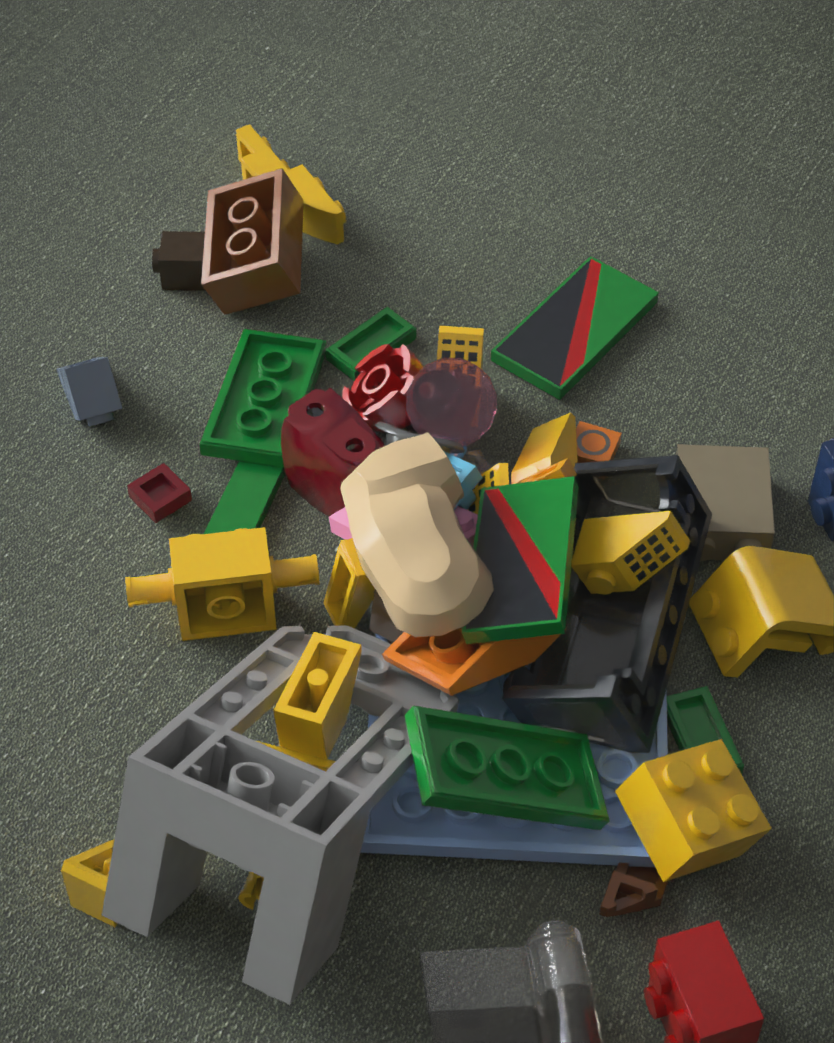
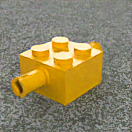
(222, 583)

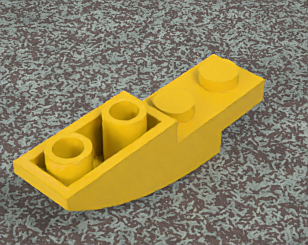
(321, 214)

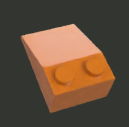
(458, 666)

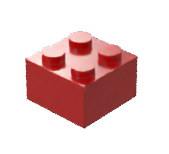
(701, 989)

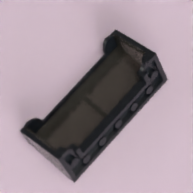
(617, 646)

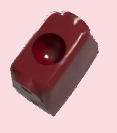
(317, 447)

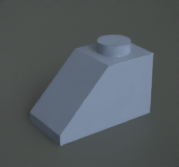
(90, 390)

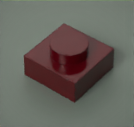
(159, 492)

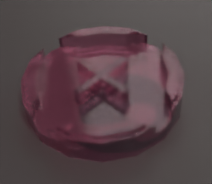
(452, 401)

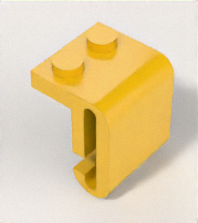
(764, 602)

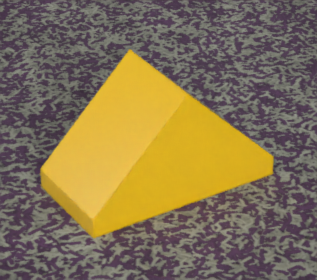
(87, 880)

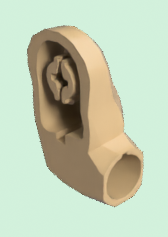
(411, 538)

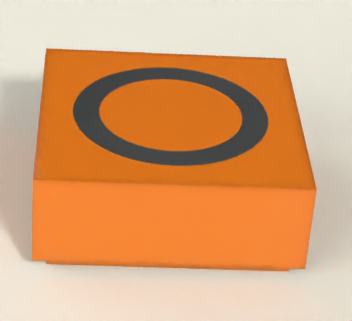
(596, 443)

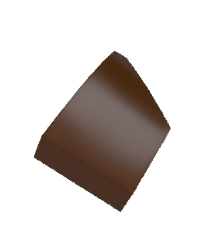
(632, 890)

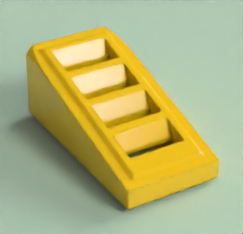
(348, 588)

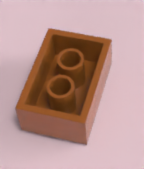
(253, 242)

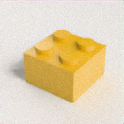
(692, 809)

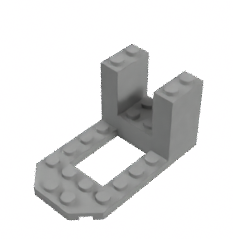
(297, 826)

